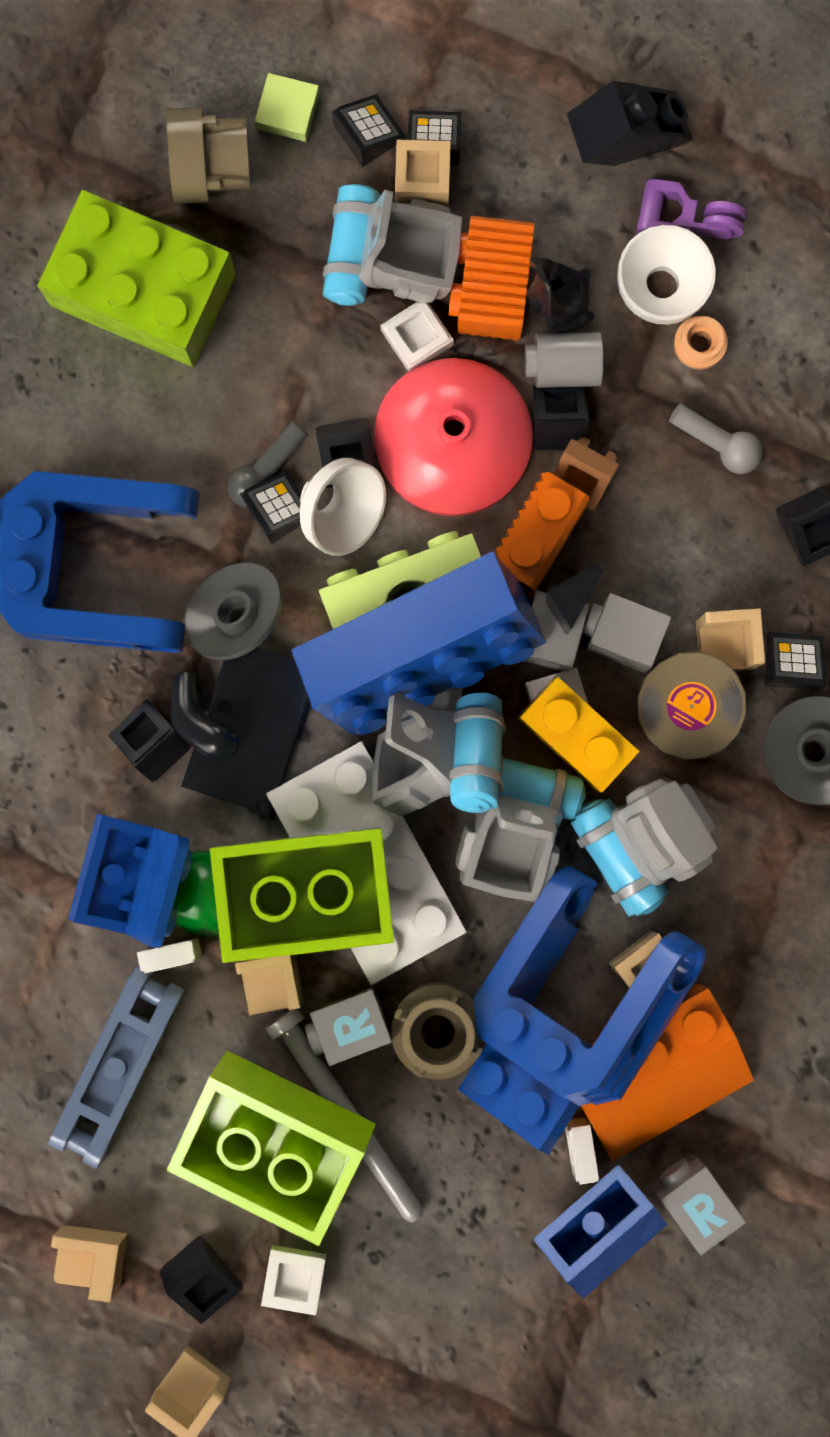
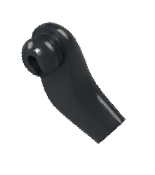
(193, 721)

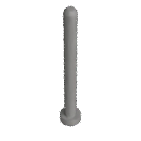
(327, 1086)

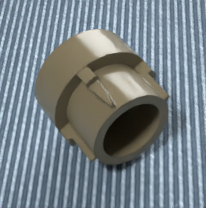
(206, 154)
(415, 1051)

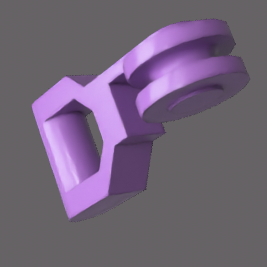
(721, 218)

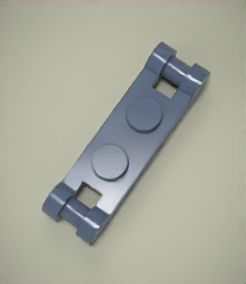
(116, 1067)

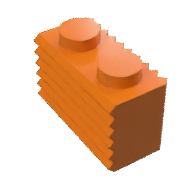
(493, 279)
(541, 530)

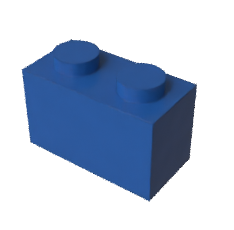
(600, 1231)

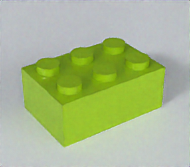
(137, 278)
(301, 895)
(271, 1147)

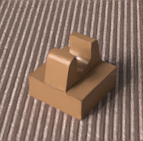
(586, 469)

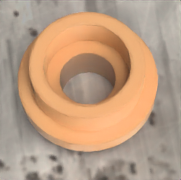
(700, 327)

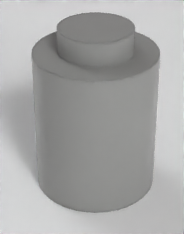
(565, 359)

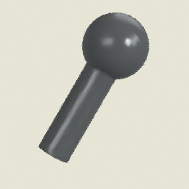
(267, 464)

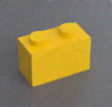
(577, 734)

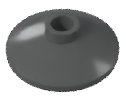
(233, 611)
(785, 745)

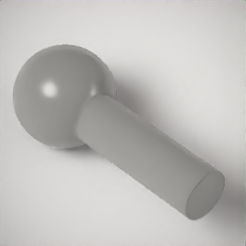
(738, 451)

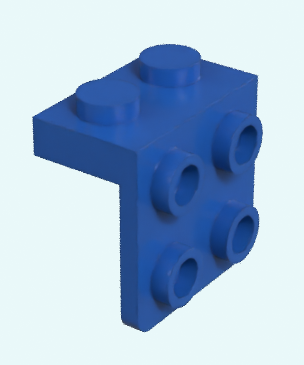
(131, 880)

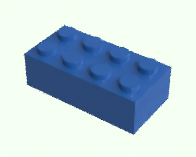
(420, 645)

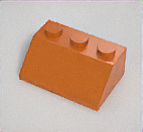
(684, 1073)

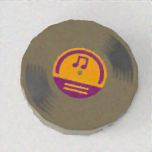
(691, 704)

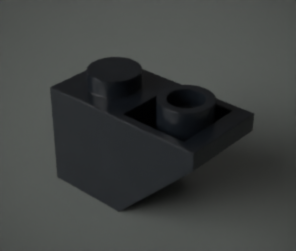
(628, 123)

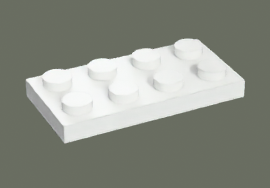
(339, 799)

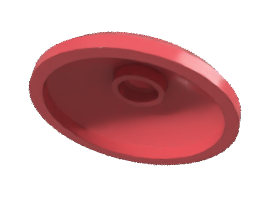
(447, 471)

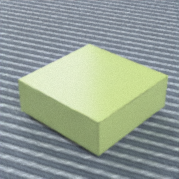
(287, 107)

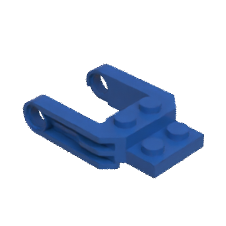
(33, 548)
(535, 1067)

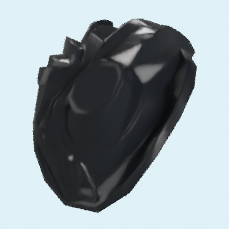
(560, 295)

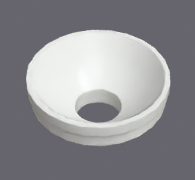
(672, 251)
(353, 511)

